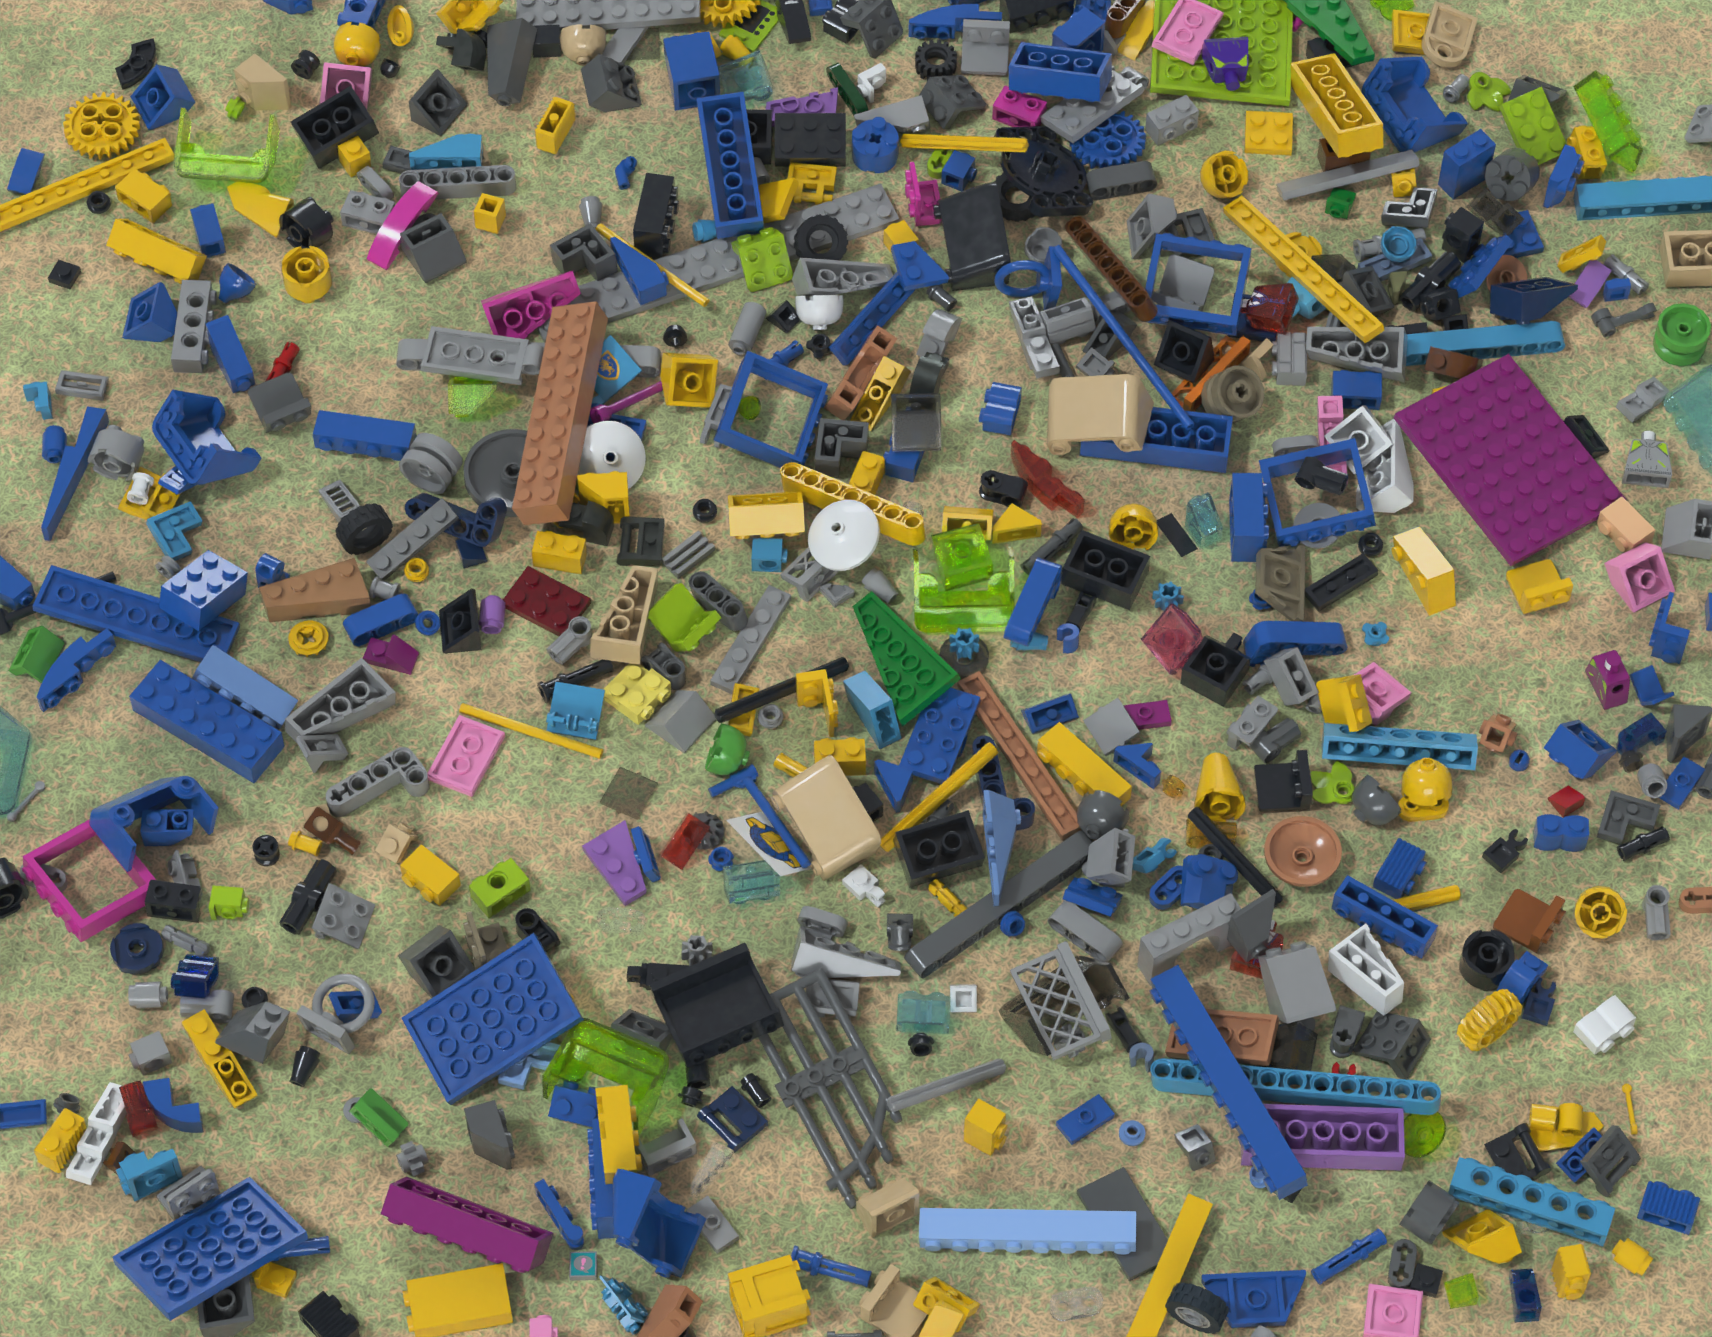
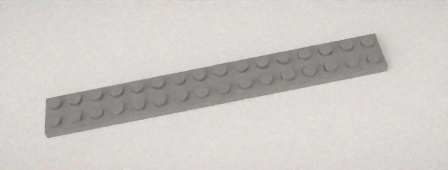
(717, 263)

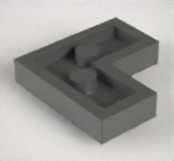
(1626, 810)

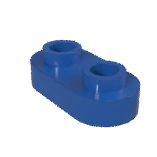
(1167, 887)

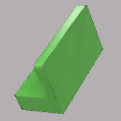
(37, 653)
(379, 1117)

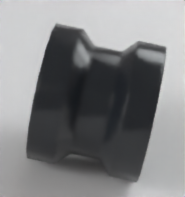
(305, 64)
(266, 844)

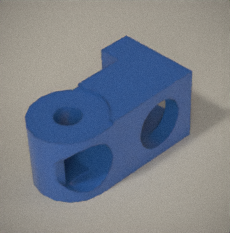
(269, 570)

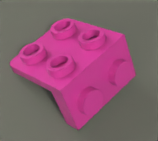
(921, 197)

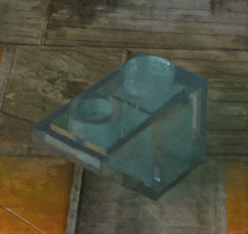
(1203, 521)

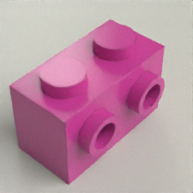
(1018, 109)

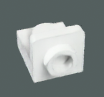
(870, 80)

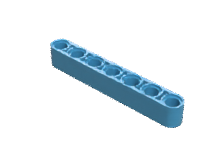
(1488, 341)

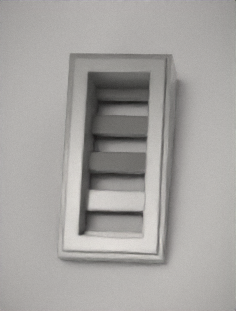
(336, 511)

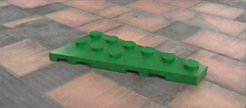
(1336, 24)
(905, 662)

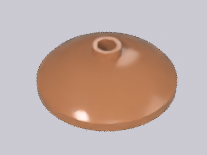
(1307, 839)

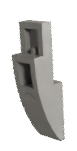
(1033, 337)

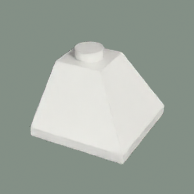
(1367, 431)

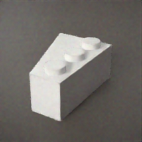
(1366, 970)

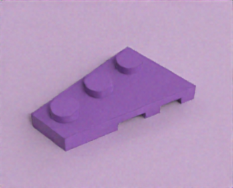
(813, 103)
(615, 860)

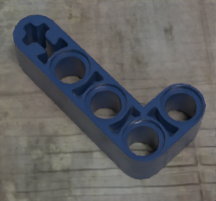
(474, 521)
(995, 783)

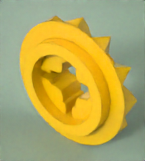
(308, 629)

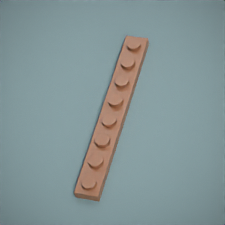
(1021, 757)

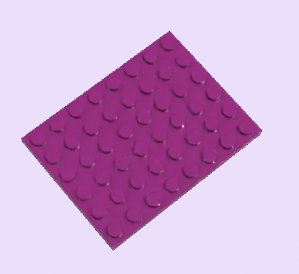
(1508, 459)

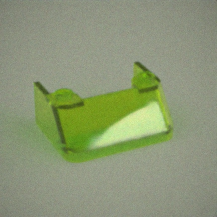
(194, 163)
(949, 610)
(614, 1057)

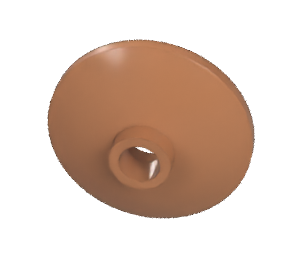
(1507, 268)

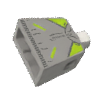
(1648, 462)

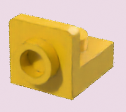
(1403, 182)
(274, 1279)

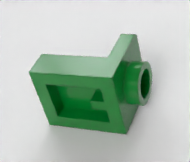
(1340, 203)

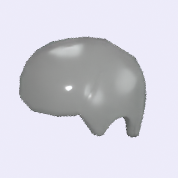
(1039, 242)

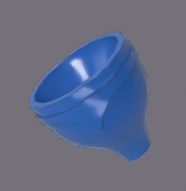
(234, 283)

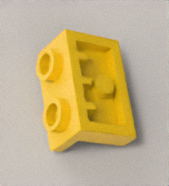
(936, 1290)

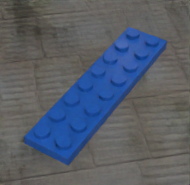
(128, 615)

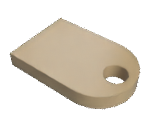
(1447, 32)

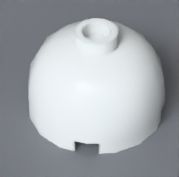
(819, 310)

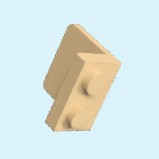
(891, 1305)

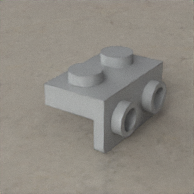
(1251, 723)
(846, 991)

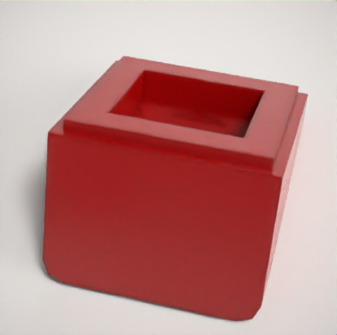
(1567, 800)

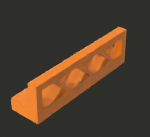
(1231, 358)

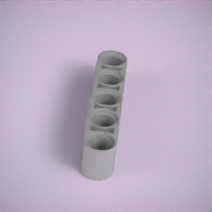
(462, 181)

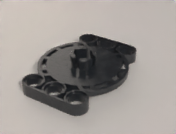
(1046, 173)

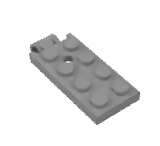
(1077, 117)
(474, 353)

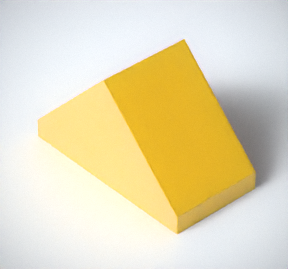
(1015, 525)

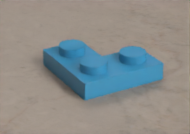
(169, 529)

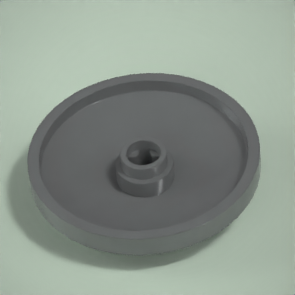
(494, 467)

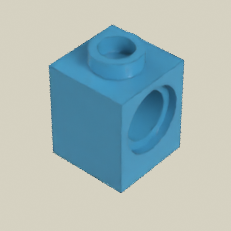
(768, 555)

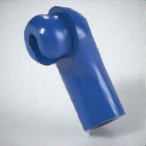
(624, 170)

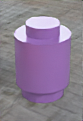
(492, 614)

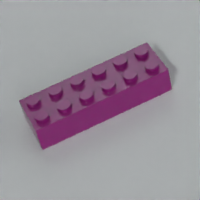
(466, 1224)

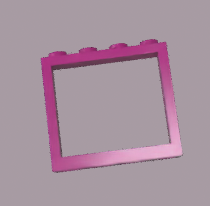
(60, 905)

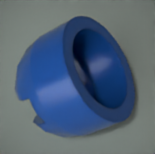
(1524, 763)

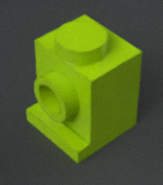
(228, 902)

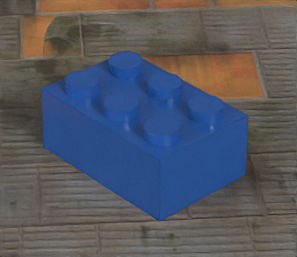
(1247, 516)
(203, 590)

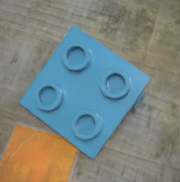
(575, 710)
(619, 1298)

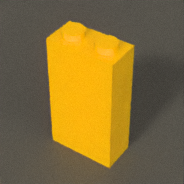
(458, 1301)

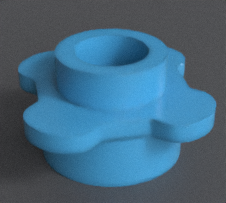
(1372, 639)

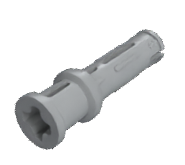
(1372, 246)

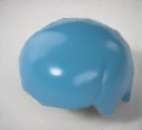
(1398, 244)

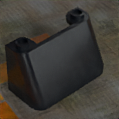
(973, 236)

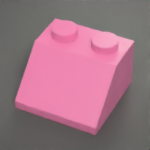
(339, 77)
(1640, 576)

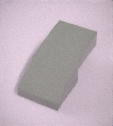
(1644, 399)

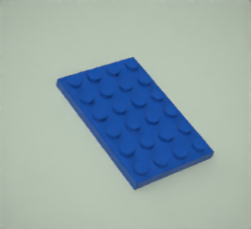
(492, 1019)
(210, 1248)

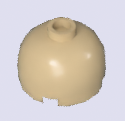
(582, 44)

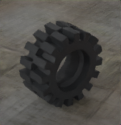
(933, 50)

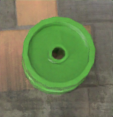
(1681, 334)

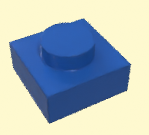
(1616, 289)

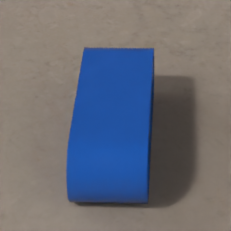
(380, 619)

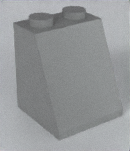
(1295, 983)

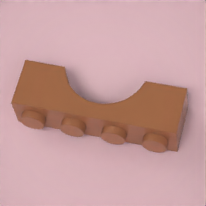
(860, 373)

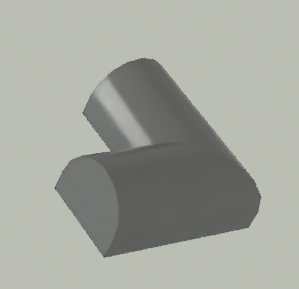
(1412, 213)

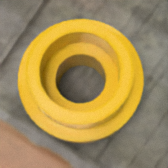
(413, 564)

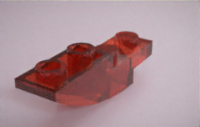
(1041, 484)

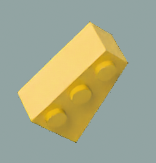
(616, 1131)

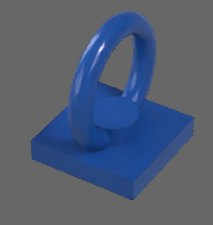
(1047, 280)

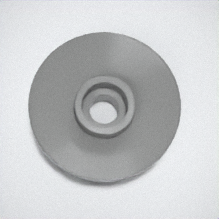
(1316, 512)

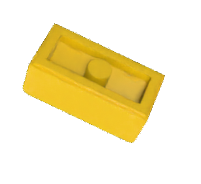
(942, 1321)

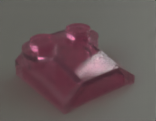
(1173, 638)

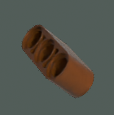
(1121, 16)

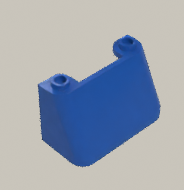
(1405, 106)
(192, 438)
(653, 1224)

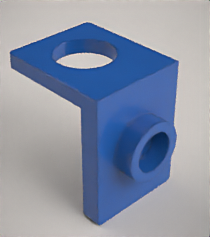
(1648, 686)

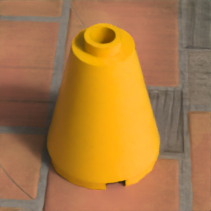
(1219, 790)

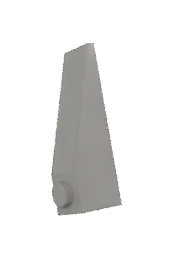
(837, 276)

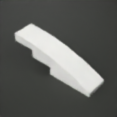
(98, 1137)

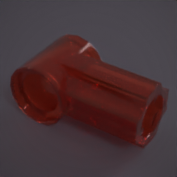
(139, 1114)

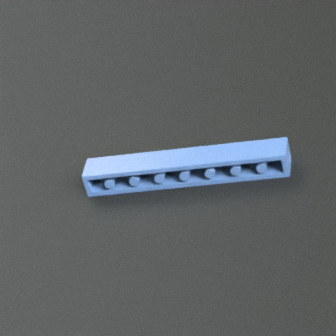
(1027, 1230)

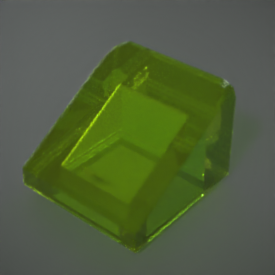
(1461, 1291)

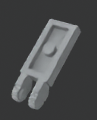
(715, 413)

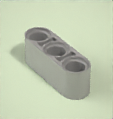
(1085, 931)

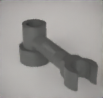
(1606, 322)

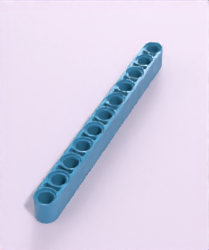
(1309, 1081)

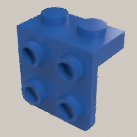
(1666, 639)

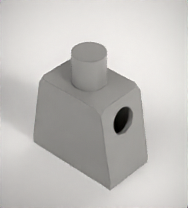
(1110, 858)

